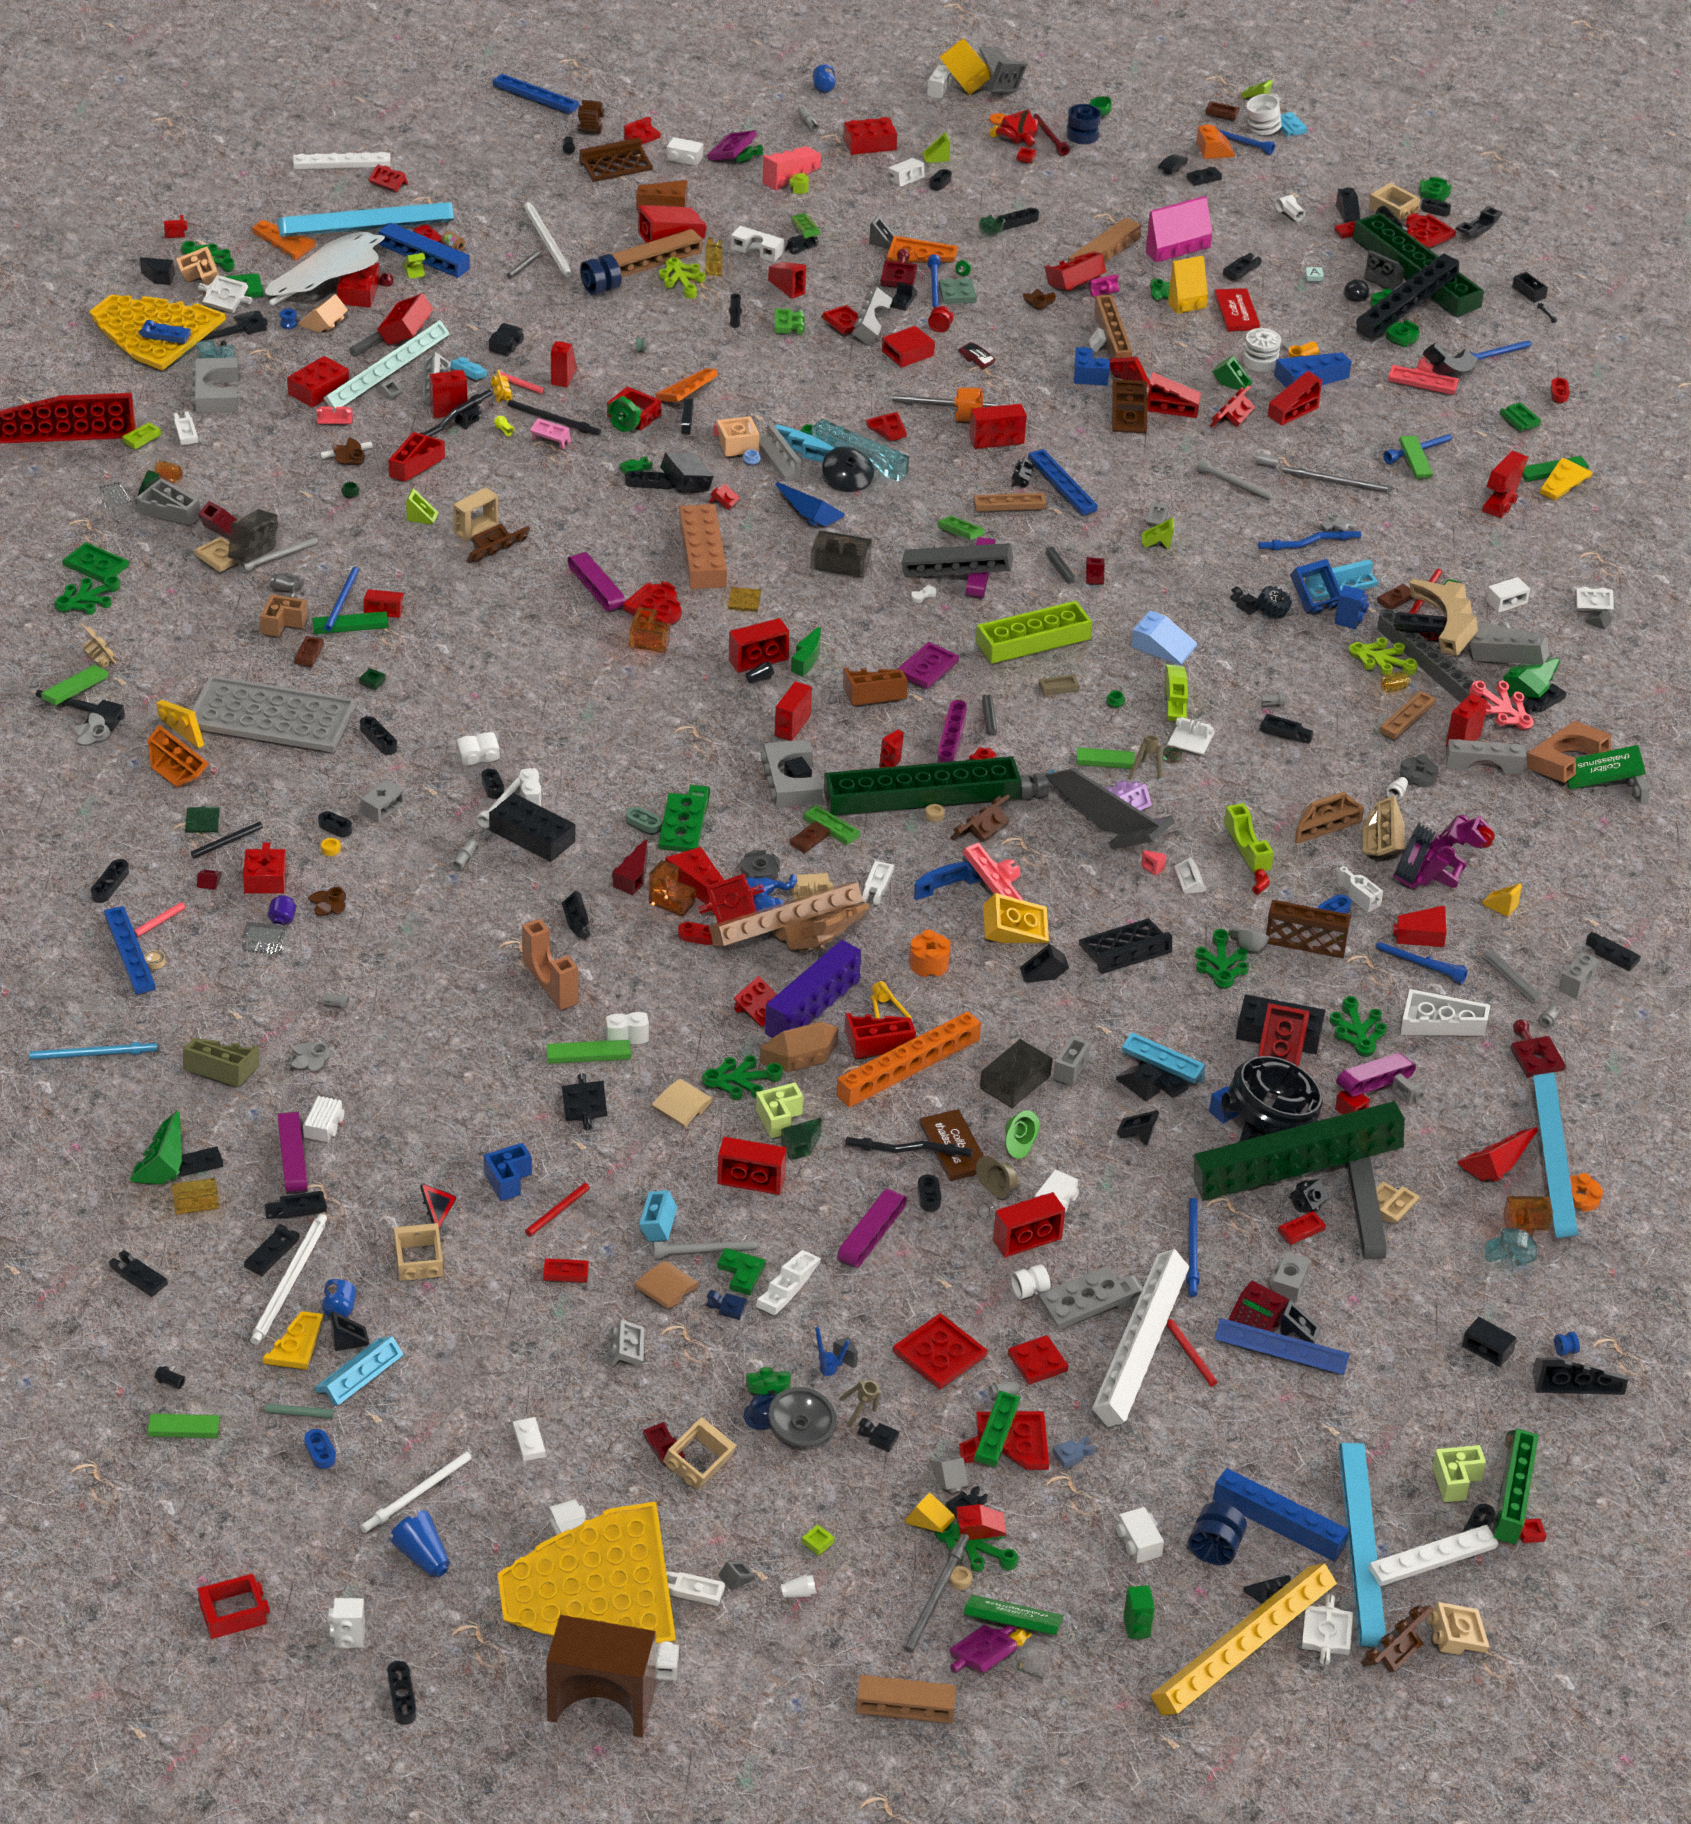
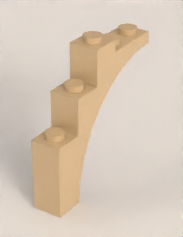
(1457, 609)

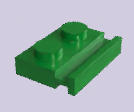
(1520, 417)

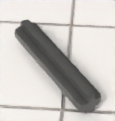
(365, 344)
(1060, 564)
(989, 714)

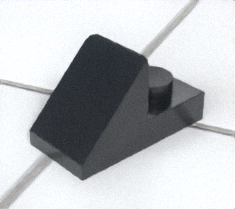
(904, 296)
(1139, 1124)
(1297, 1321)

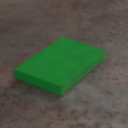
(95, 562)

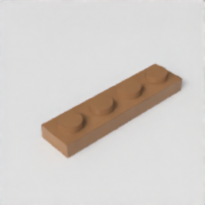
(1003, 502)
(1407, 715)

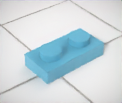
(470, 369)

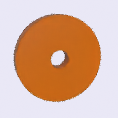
(996, 118)

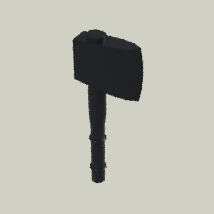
(248, 322)
(110, 711)

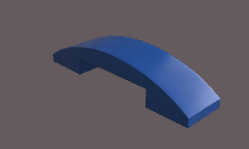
(944, 876)

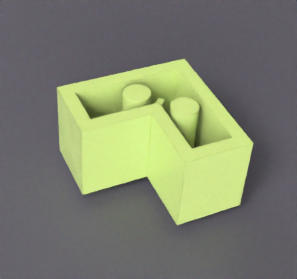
(778, 1106)
(1456, 1469)

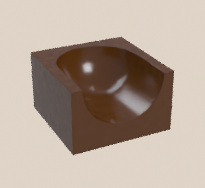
(601, 1662)

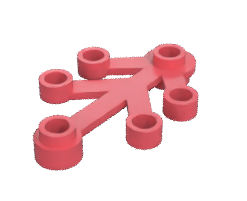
(1519, 718)

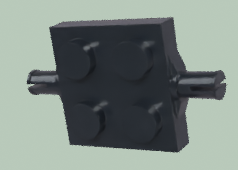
(584, 1101)

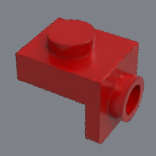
(175, 228)
(725, 496)

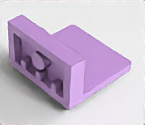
(1132, 793)

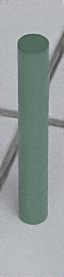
(299, 1411)

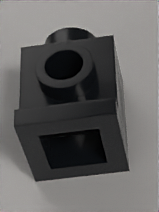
(468, 416)

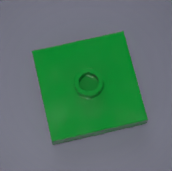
(254, 284)

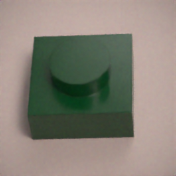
(372, 679)

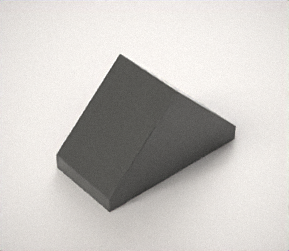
(880, 233)

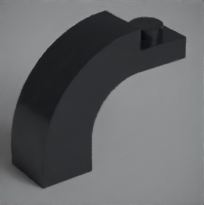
(1447, 365)

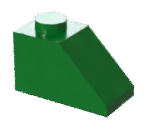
(1231, 374)

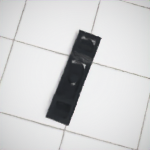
(1483, 223)

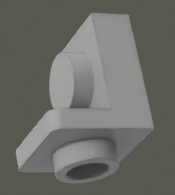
(1157, 514)
(1407, 1090)

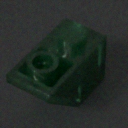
(801, 1138)

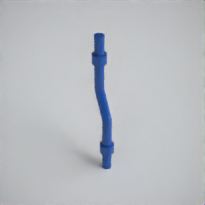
(1278, 544)

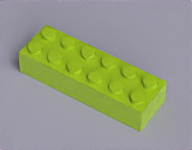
(1033, 632)

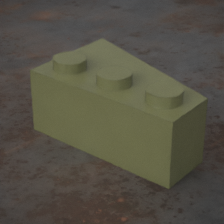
(220, 1062)

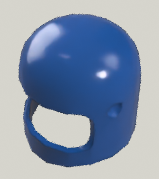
(823, 80)
(341, 1301)

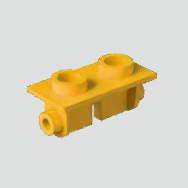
(501, 387)

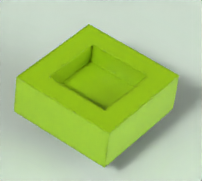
(818, 1540)

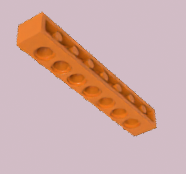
(908, 1059)

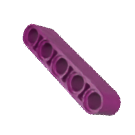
(596, 581)
(977, 582)
(952, 732)
(1375, 1074)
(292, 1152)
(871, 1228)

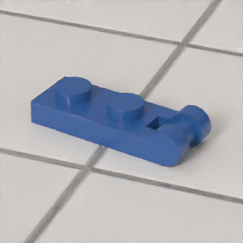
(165, 332)

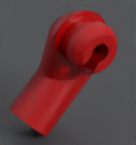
(1262, 881)

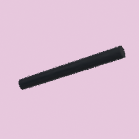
(226, 840)

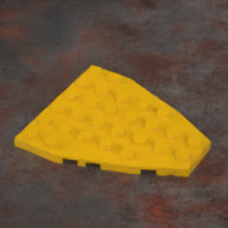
(123, 318)
(597, 1572)

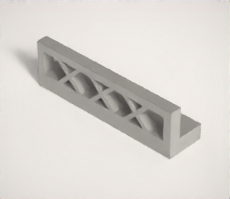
(431, 366)
(780, 454)

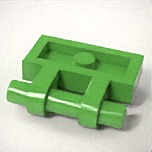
(787, 321)

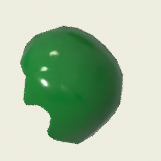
(1103, 103)

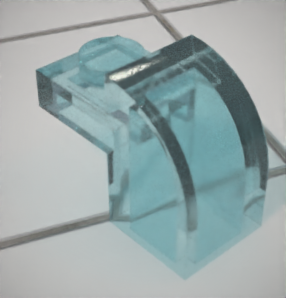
(207, 349)
(1512, 1243)

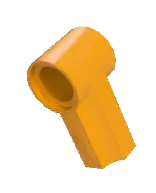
(1307, 349)

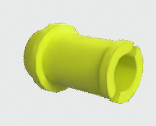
(502, 424)

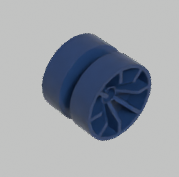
(1083, 124)
(600, 274)
(1217, 1533)

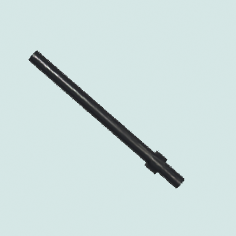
(583, 426)

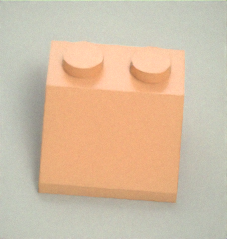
(324, 315)
(738, 435)

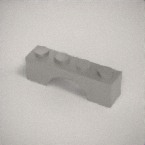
(874, 306)
(1464, 753)

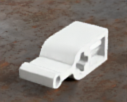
(1360, 889)

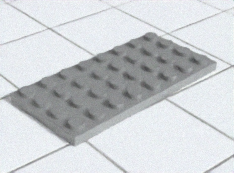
(273, 713)

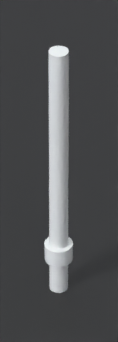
(382, 1515)

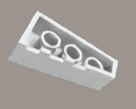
(1443, 1015)

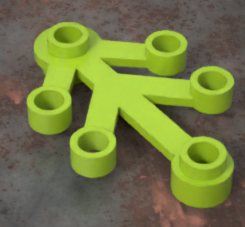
(676, 265)
(1361, 651)

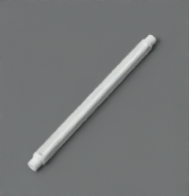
(547, 238)
(288, 1280)

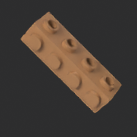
(906, 1699)

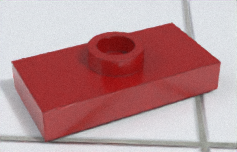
(1345, 230)
(427, 231)
(1301, 1228)

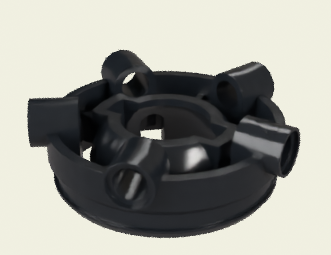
(1277, 1076)

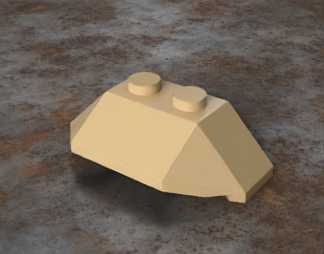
(1384, 829)

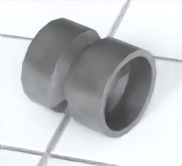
(1034, 785)

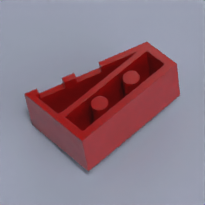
(1076, 272)
(1172, 397)
(415, 456)
(696, 871)
(877, 1035)

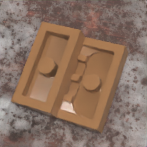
(666, 1284)

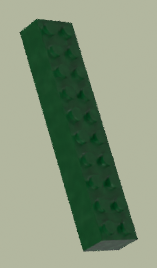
(1388, 239)
(921, 785)
(1299, 1150)

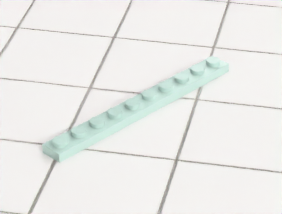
(386, 366)

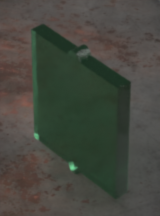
(202, 820)

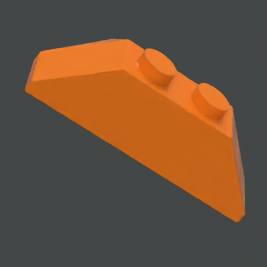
(174, 758)

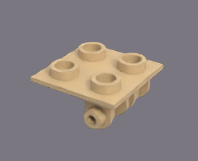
(96, 648)
(810, 884)

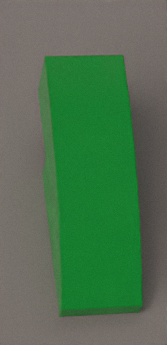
(806, 653)

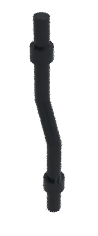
(475, 400)
(868, 1144)

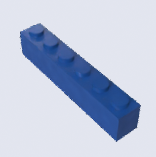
(436, 254)
(1281, 1514)

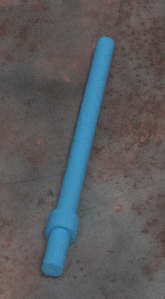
(135, 1048)

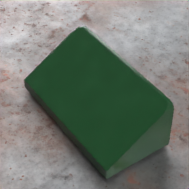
(149, 479)

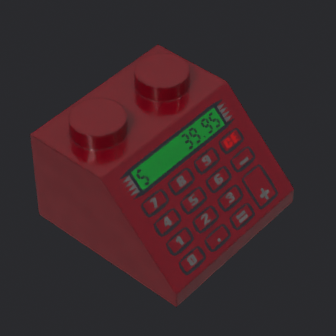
(1259, 1307)

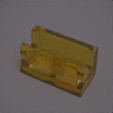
(714, 257)
(195, 1196)

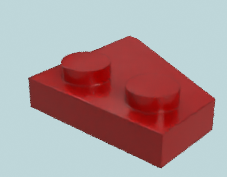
(1128, 369)
(888, 426)

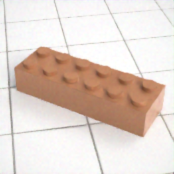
(702, 546)

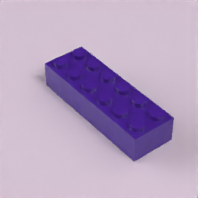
(814, 989)

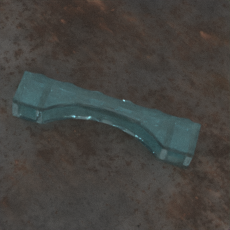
(889, 461)

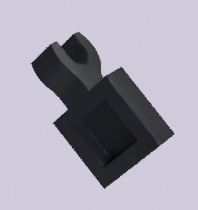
(1244, 602)
(880, 1436)

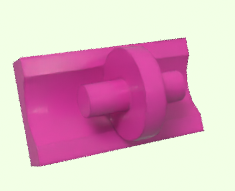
(1104, 285)

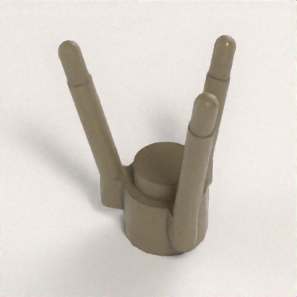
(1148, 746)
(867, 1392)

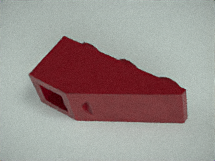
(216, 519)
(631, 872)

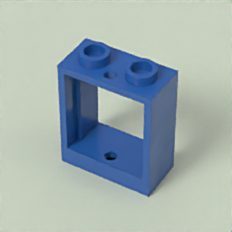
(1324, 568)

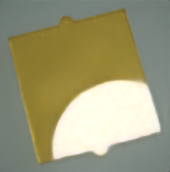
(744, 599)

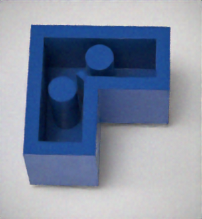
(1088, 369)
(1351, 607)
(505, 1168)

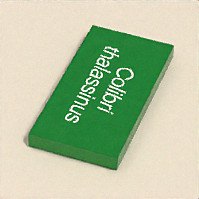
(1607, 767)
(1013, 1614)

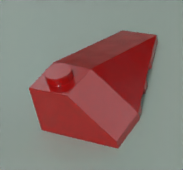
(1498, 1157)

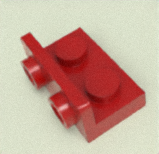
(641, 129)
(387, 178)
(1500, 503)
(891, 749)

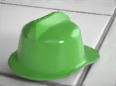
(1021, 1133)

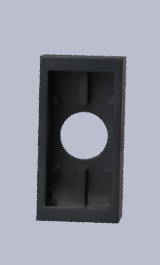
(1525, 284)

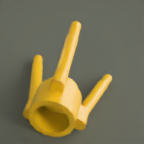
(883, 994)

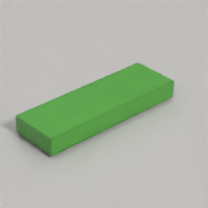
(1415, 457)
(960, 527)
(1105, 758)
(838, 829)
(183, 1425)

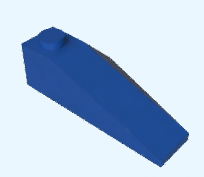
(810, 507)

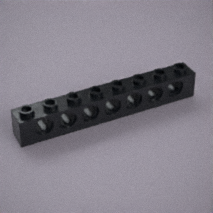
(1407, 296)

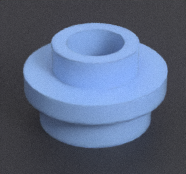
(751, 457)

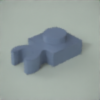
(1071, 1453)

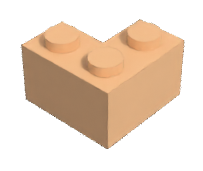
(197, 265)

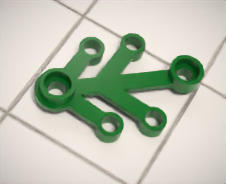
(226, 262)
(65, 602)
(1223, 977)
(1364, 1046)
(717, 1078)
(951, 1534)

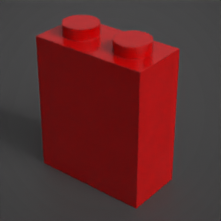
(908, 346)
(447, 391)
(793, 711)
(1467, 719)

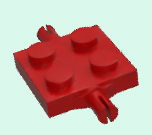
(731, 898)

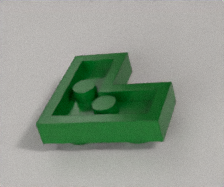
(744, 1266)

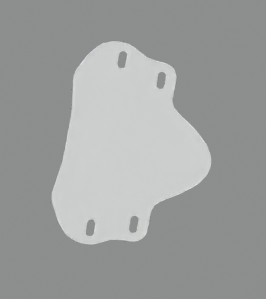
(330, 261)

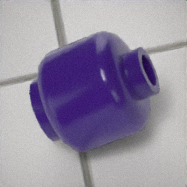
(281, 910)

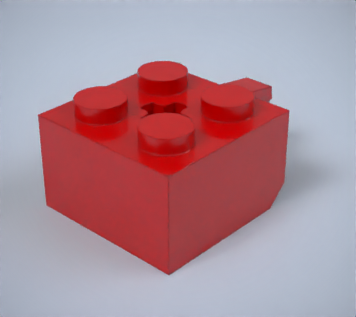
(264, 870)

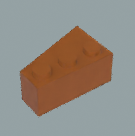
(662, 194)
(874, 687)

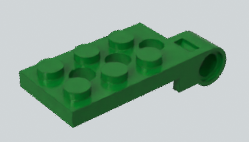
(698, 798)

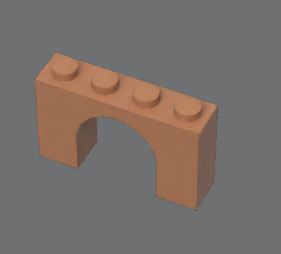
(1548, 756)
(556, 977)

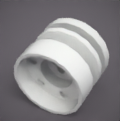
(1264, 114)
(1261, 349)

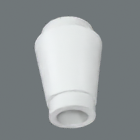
(1397, 788)
(799, 1587)

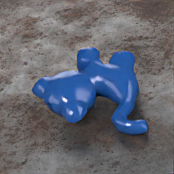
(763, 899)

